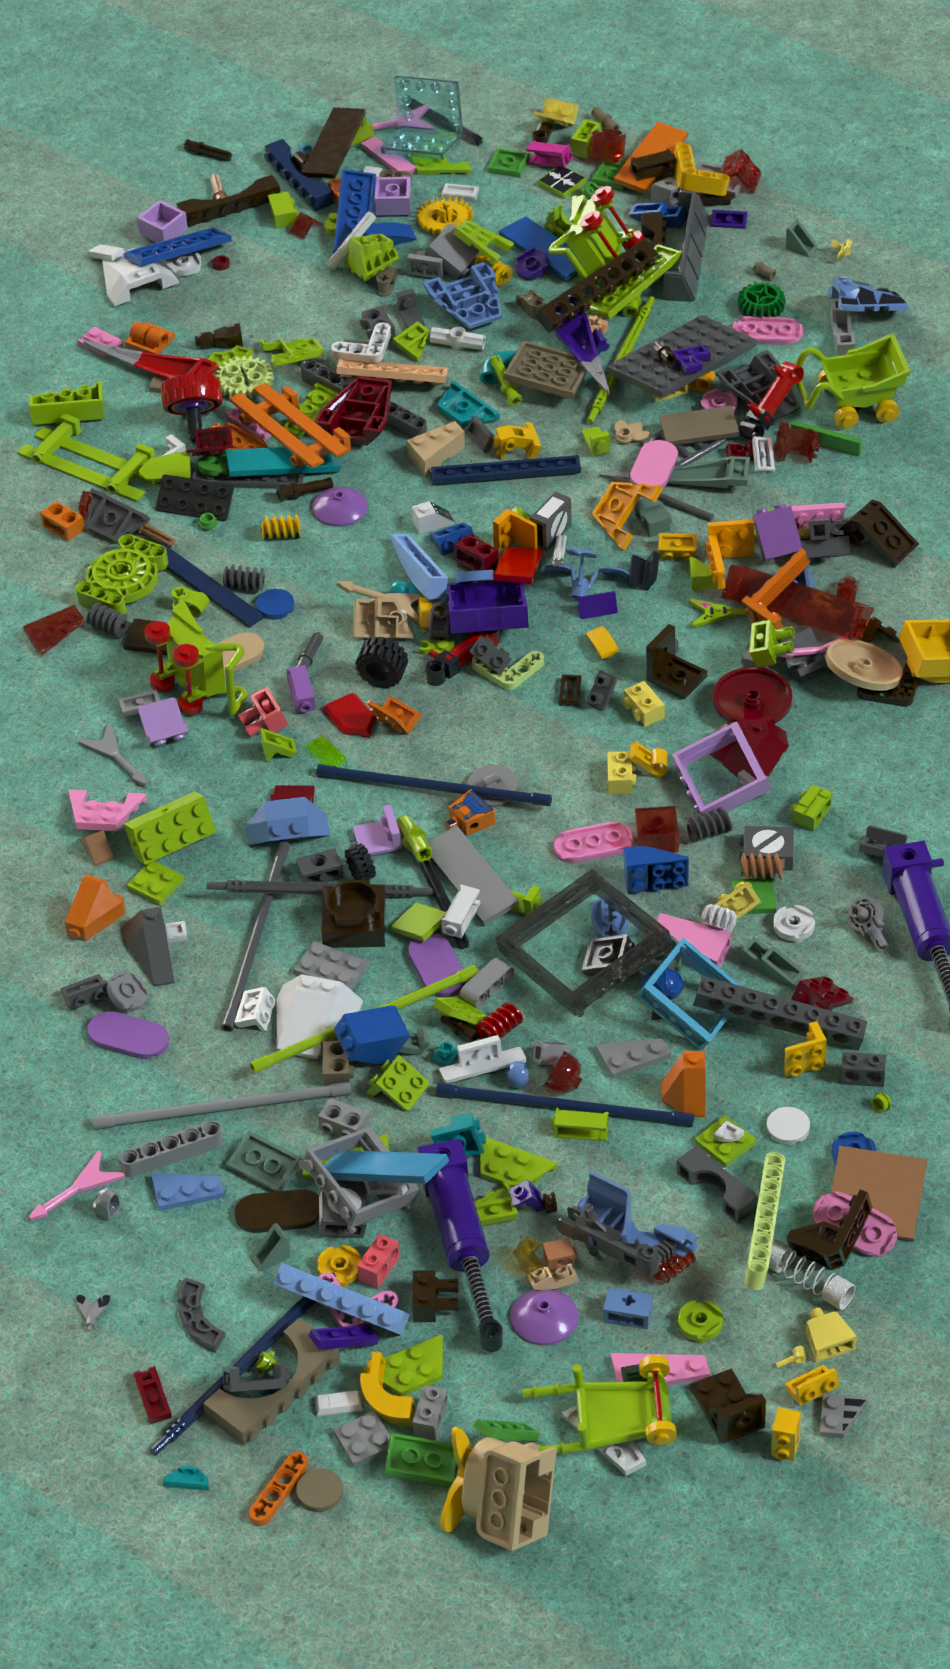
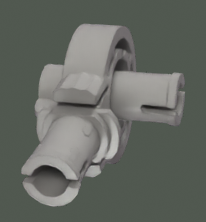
(871, 920)

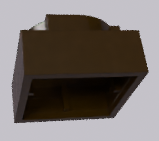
(354, 915)

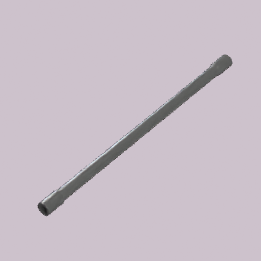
(230, 1015)

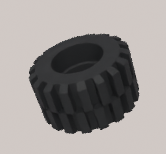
(381, 662)

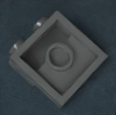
(604, 951)

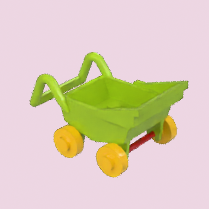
(860, 380)

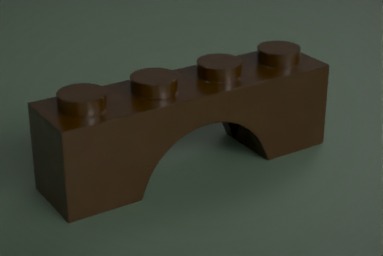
(654, 228)

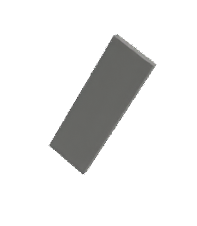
(465, 866)

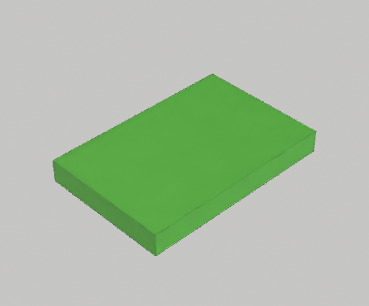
(420, 1460)

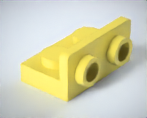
(741, 900)

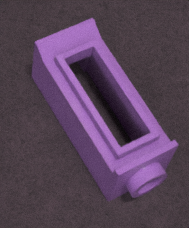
(301, 689)

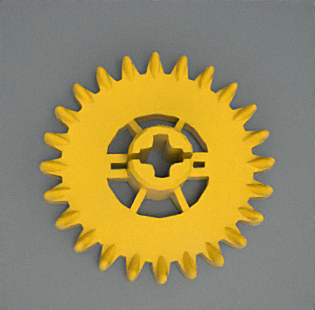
(445, 212)

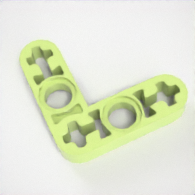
(518, 678)

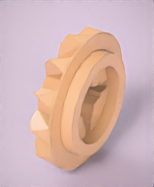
(602, 324)

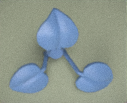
(581, 586)

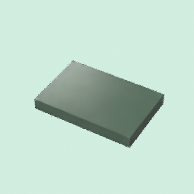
(263, 1162)

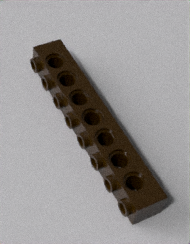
(641, 251)

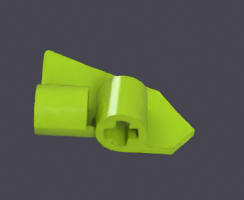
(172, 464)

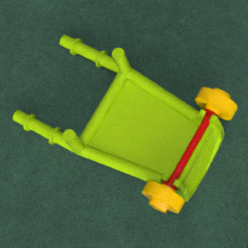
(617, 1410)

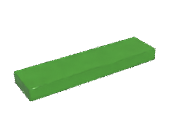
(833, 439)
(507, 1430)

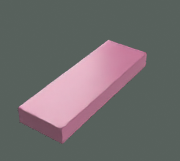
(253, 428)

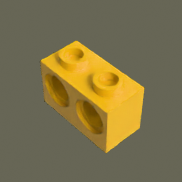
(785, 1434)

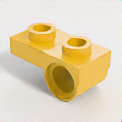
(652, 761)

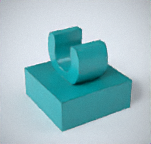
(445, 1054)

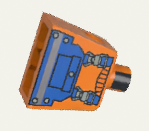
(470, 814)

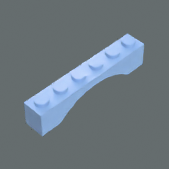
(341, 1298)

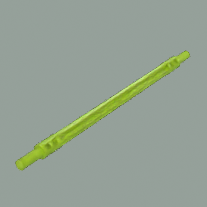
(626, 349)

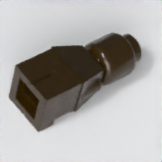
(223, 338)

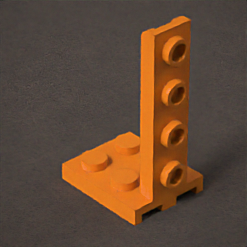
(772, 588)

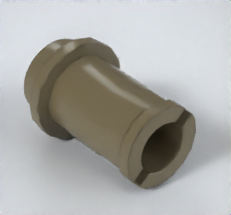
(762, 269)

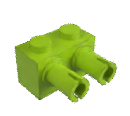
(764, 642)

